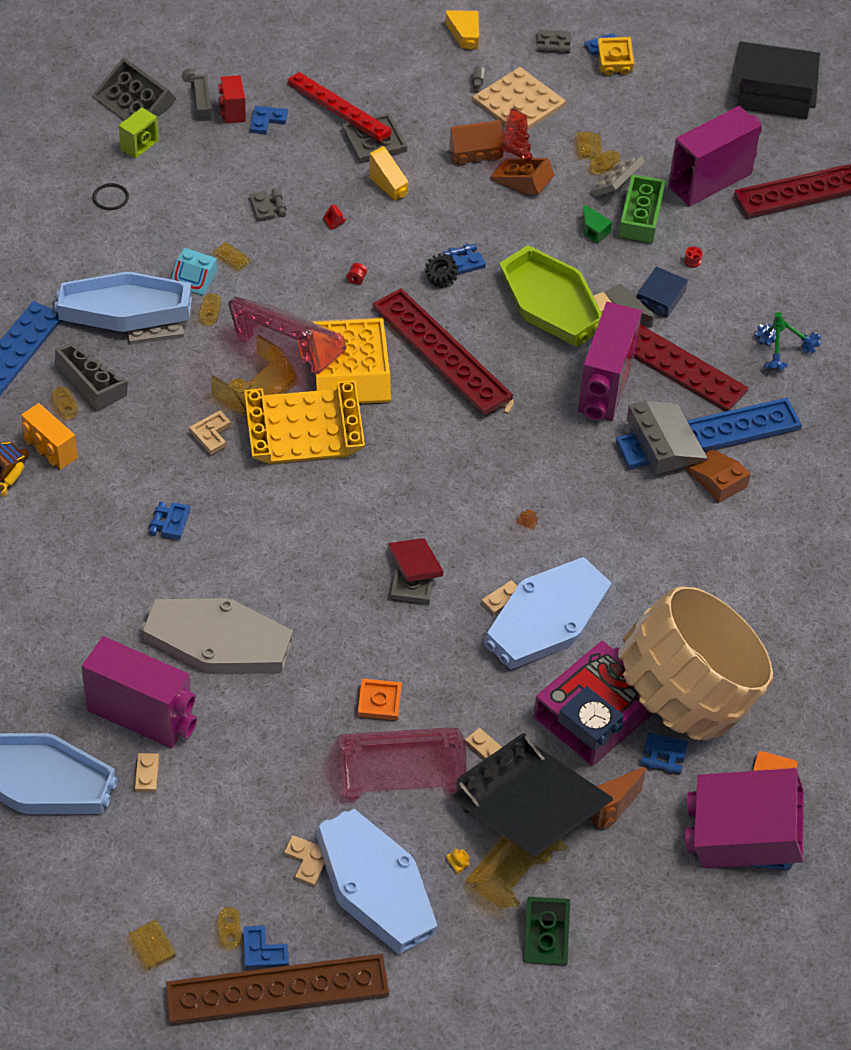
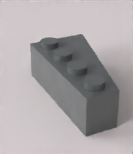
(89, 377)

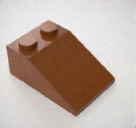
(524, 175)
(720, 475)
(624, 791)

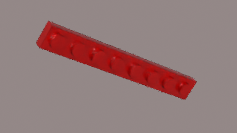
(339, 106)

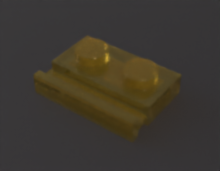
(588, 144)
(152, 944)

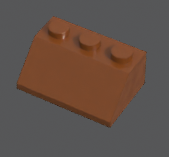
(476, 142)

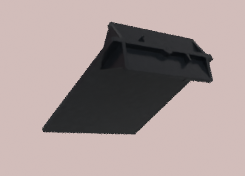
(776, 79)
(528, 795)

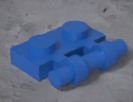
(470, 261)
(175, 520)
(664, 747)

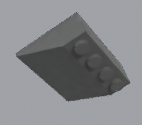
(130, 89)
(664, 435)

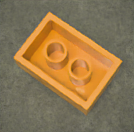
(49, 436)

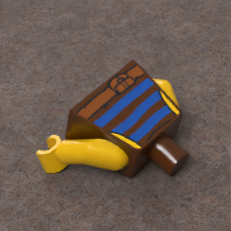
(11, 464)

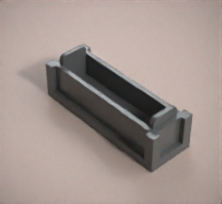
(202, 97)

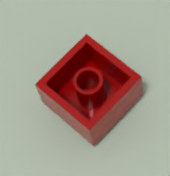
(232, 99)

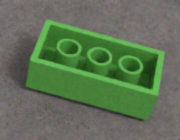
(642, 208)

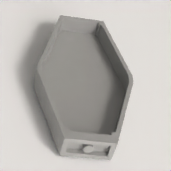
(217, 635)

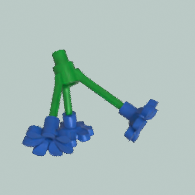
(767, 335)

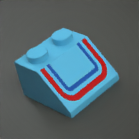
(195, 269)

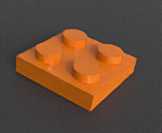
(379, 699)

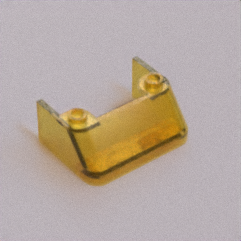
(274, 378)
(503, 870)

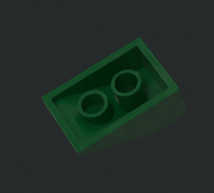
(547, 930)

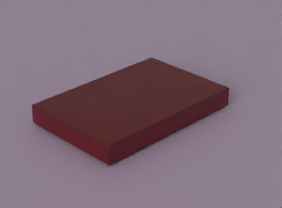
(415, 559)

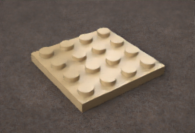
(522, 93)

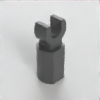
(478, 78)

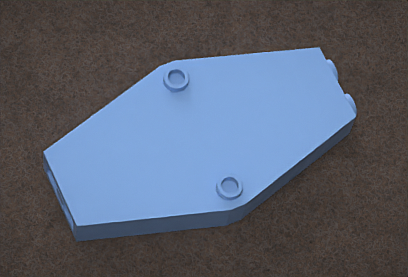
(124, 301)
(547, 613)
(52, 776)
(376, 881)

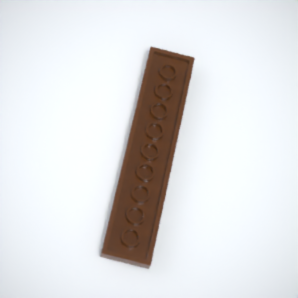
(276, 989)

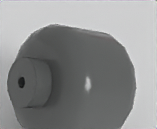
(188, 75)

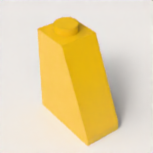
(464, 27)
(387, 174)

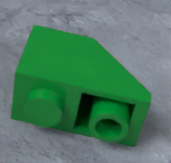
(595, 225)

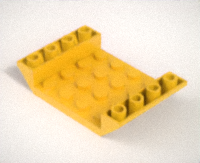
(362, 360)
(304, 424)

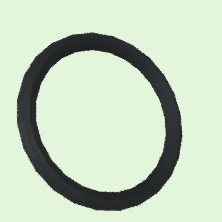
(108, 185)

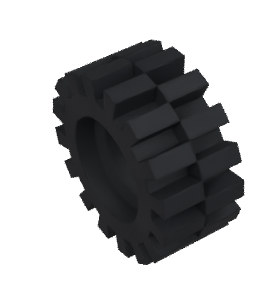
(436, 263)

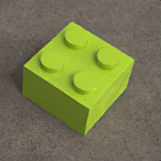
(138, 133)

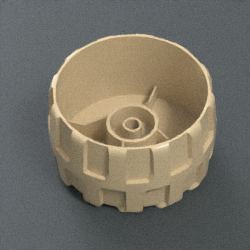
(695, 663)

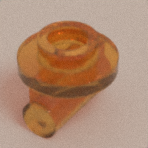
(528, 519)

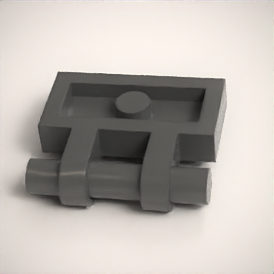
(554, 41)
(262, 206)

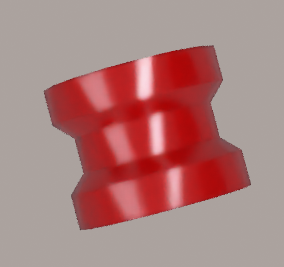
(693, 257)
(356, 273)

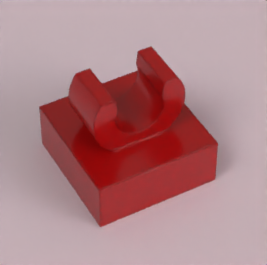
(334, 217)

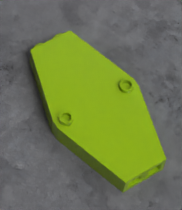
(551, 295)

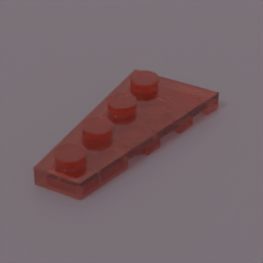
(515, 135)

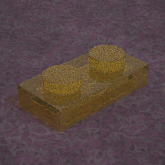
(232, 256)

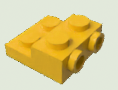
(615, 55)

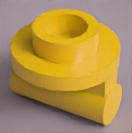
(458, 860)

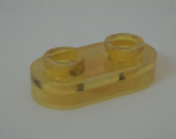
(602, 162)
(210, 313)
(65, 403)
(230, 929)

